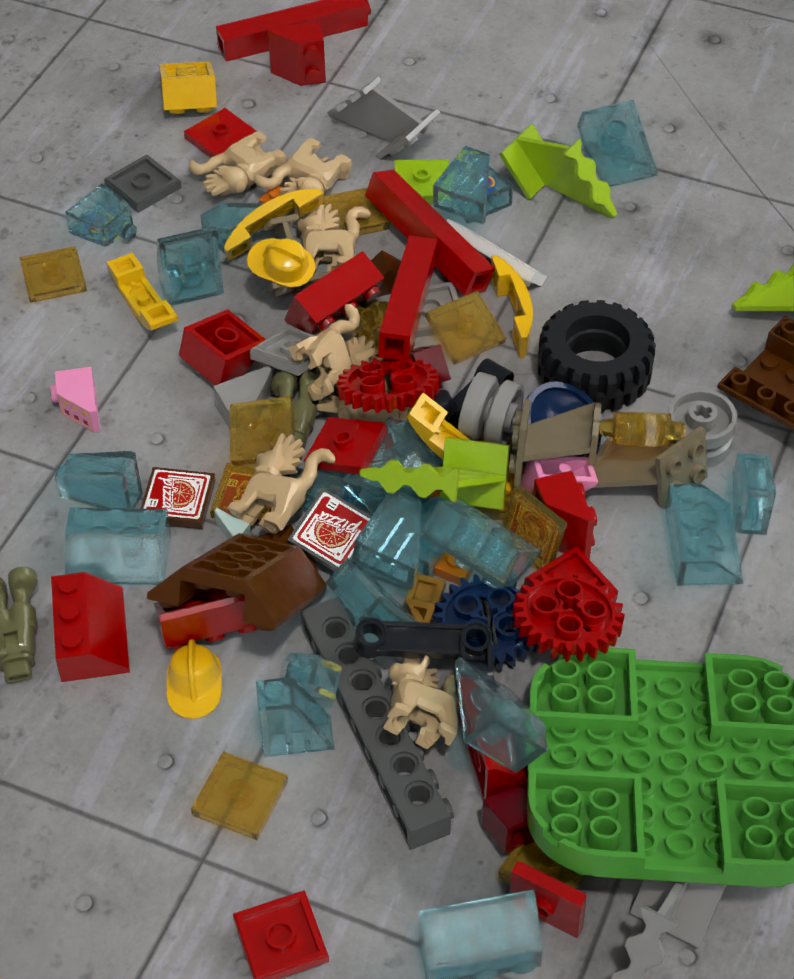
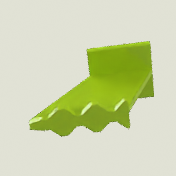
(558, 167)
(771, 296)
(469, 473)

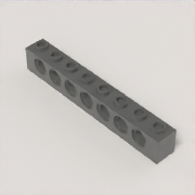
(417, 822)

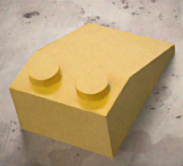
(188, 86)

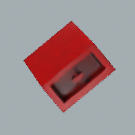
(568, 501)

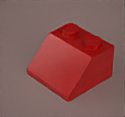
(297, 53)
(219, 346)

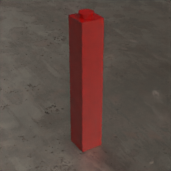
(251, 36)
(416, 217)
(407, 298)

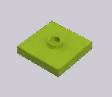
(421, 174)

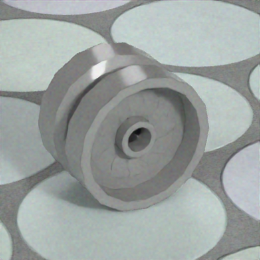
(490, 409)
(711, 411)

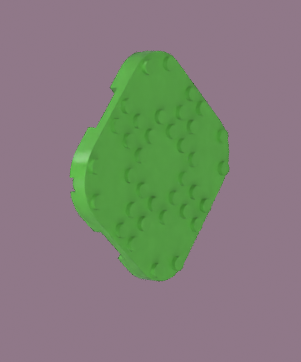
(665, 768)

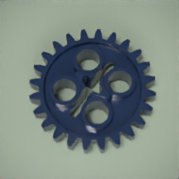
(453, 610)

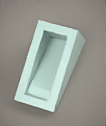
(231, 525)

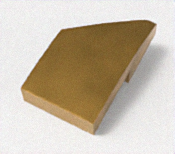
(423, 596)

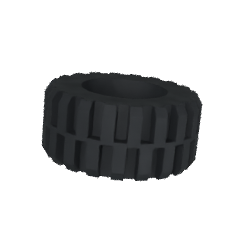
(601, 329)

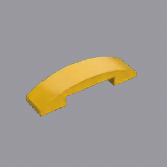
(300, 201)
(508, 282)
(139, 293)
(429, 423)

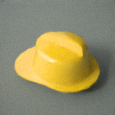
(281, 262)
(194, 681)

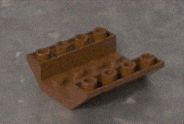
(769, 379)
(269, 573)

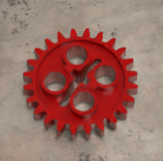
(365, 384)
(568, 615)

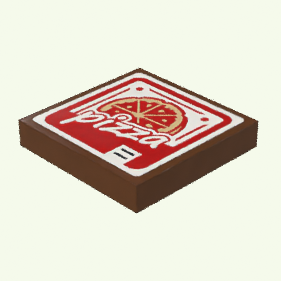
(182, 493)

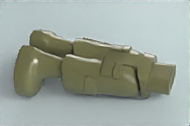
(305, 411)
(17, 625)

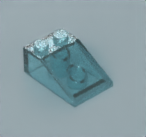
(617, 143)
(190, 266)
(497, 719)

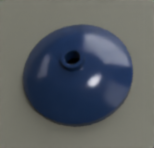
(556, 398)

